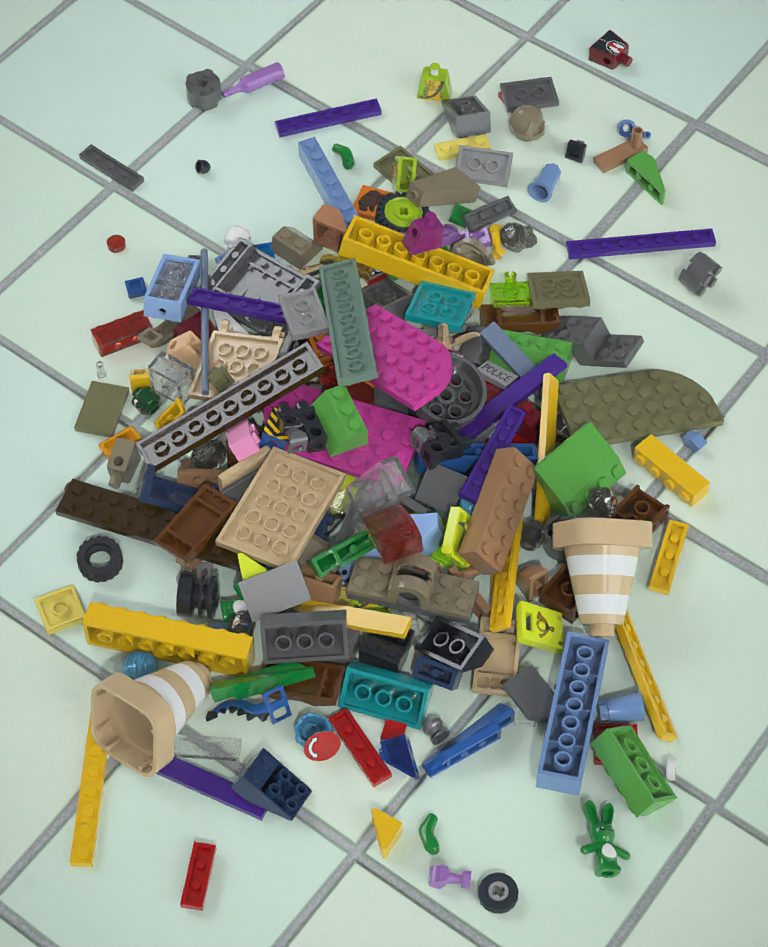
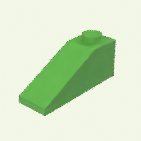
(646, 173)

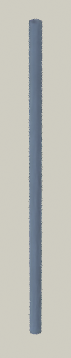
(204, 327)

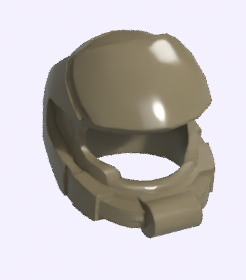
(527, 123)
(473, 250)

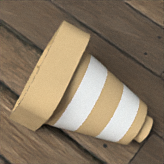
(602, 566)
(142, 716)

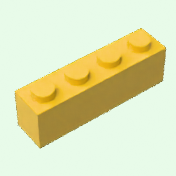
(671, 470)

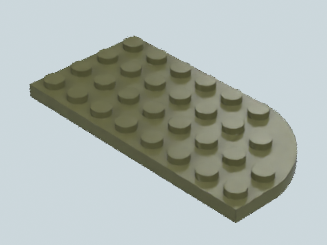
(638, 405)

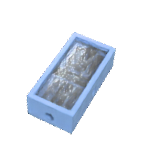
(171, 287)

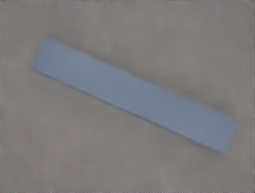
(509, 352)

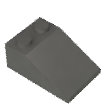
(467, 116)
(388, 296)

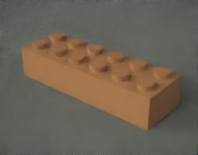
(498, 511)

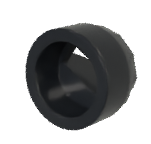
(202, 166)

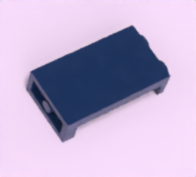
(164, 492)

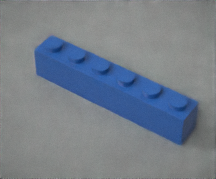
(470, 456)

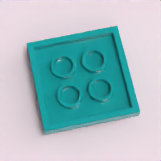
(440, 304)

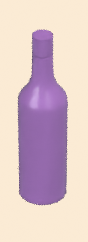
(257, 80)

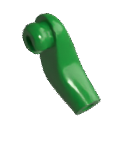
(346, 154)
(426, 833)

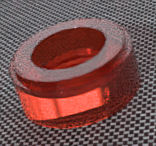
(116, 243)

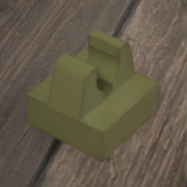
(220, 379)

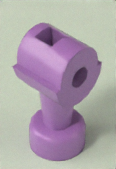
(441, 875)

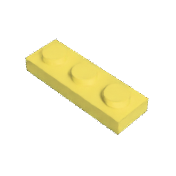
(450, 149)

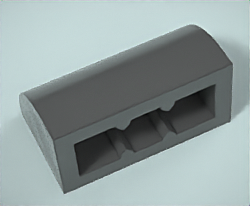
(476, 349)

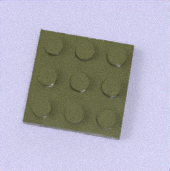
(558, 289)

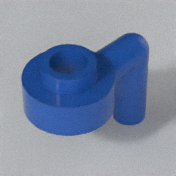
(646, 134)

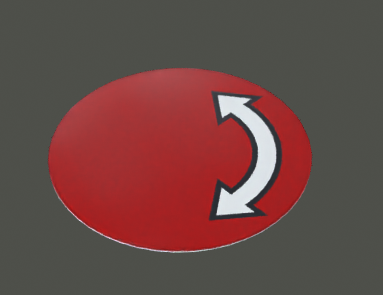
(322, 746)

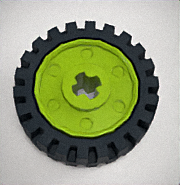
(398, 212)

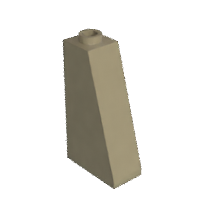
(443, 189)

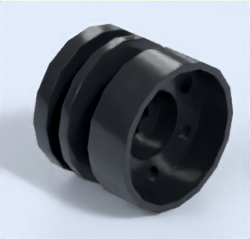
(198, 596)

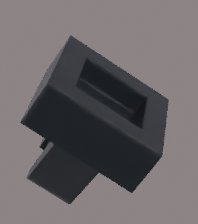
(576, 150)

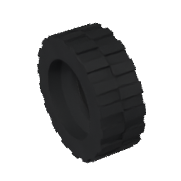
(103, 573)

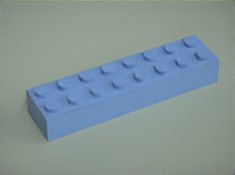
(572, 714)

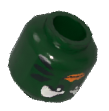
(146, 400)

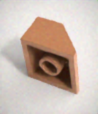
(329, 228)

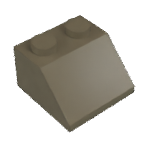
(294, 246)

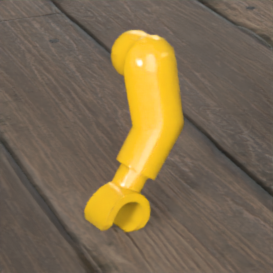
(494, 231)

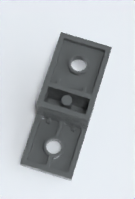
(594, 343)

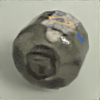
(241, 623)

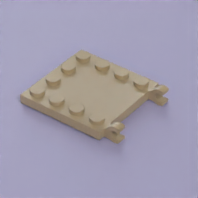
(238, 354)

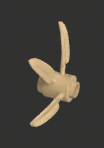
(447, 340)

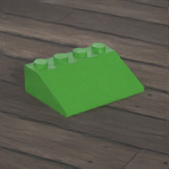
(576, 469)

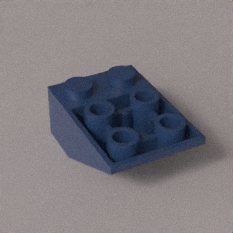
(271, 786)

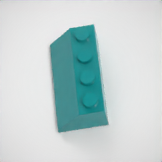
(385, 694)

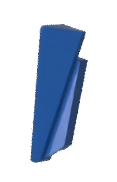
(471, 740)

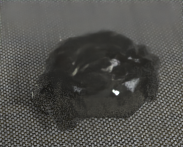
(517, 237)
(209, 455)

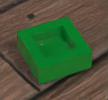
(457, 213)

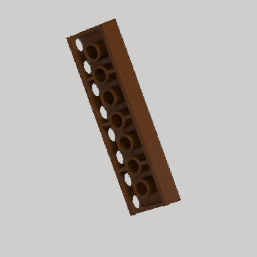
(637, 505)

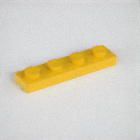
(668, 557)

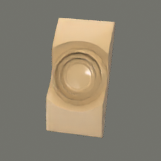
(502, 662)

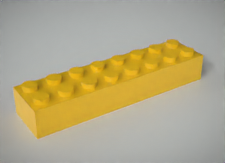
(384, 251)
(168, 639)

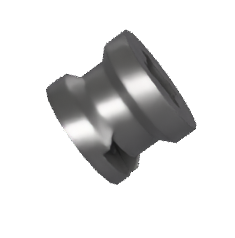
(436, 731)

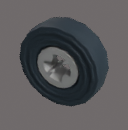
(492, 902)

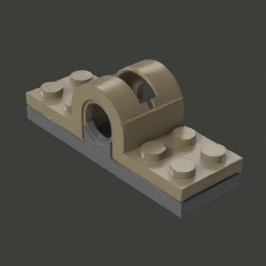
(413, 590)

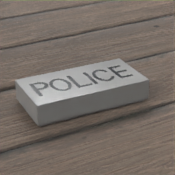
(497, 375)

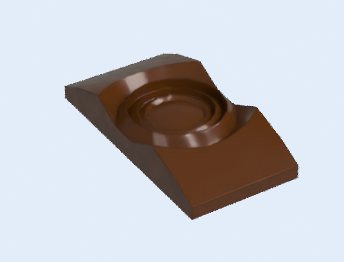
(521, 318)
(196, 524)
(317, 691)

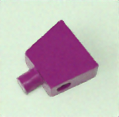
(424, 234)

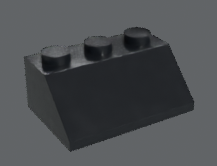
(454, 645)

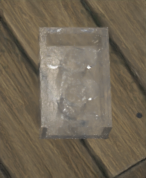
(380, 487)

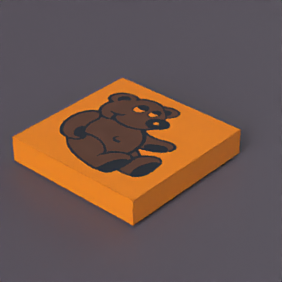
(368, 200)

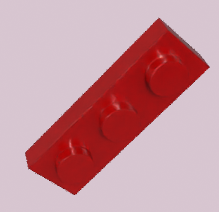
(198, 876)

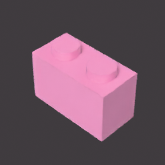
(243, 439)

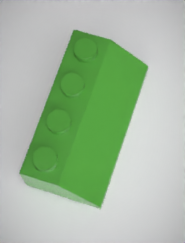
(537, 350)
(633, 770)

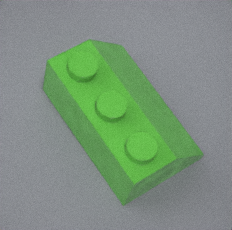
(340, 421)

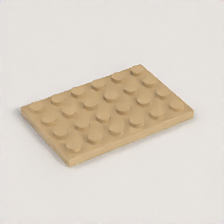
(281, 509)

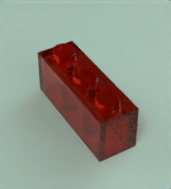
(119, 333)

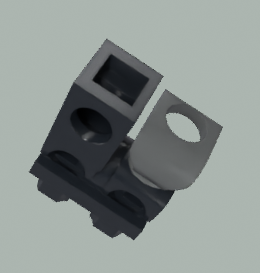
(301, 427)
(440, 443)

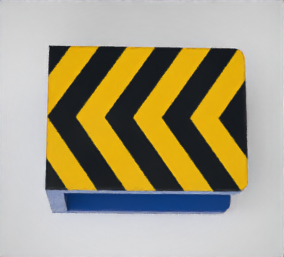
(272, 433)

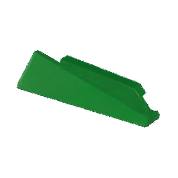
(341, 553)
(260, 681)

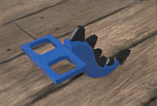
(254, 710)

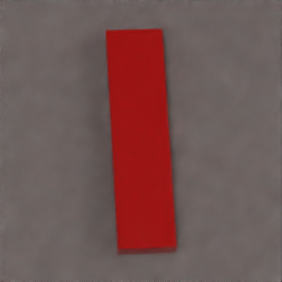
(360, 747)

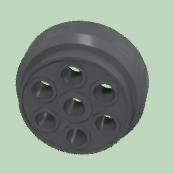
(469, 386)

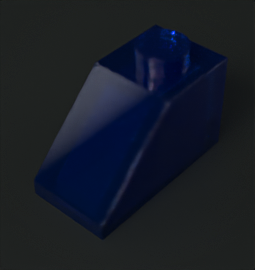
(399, 754)

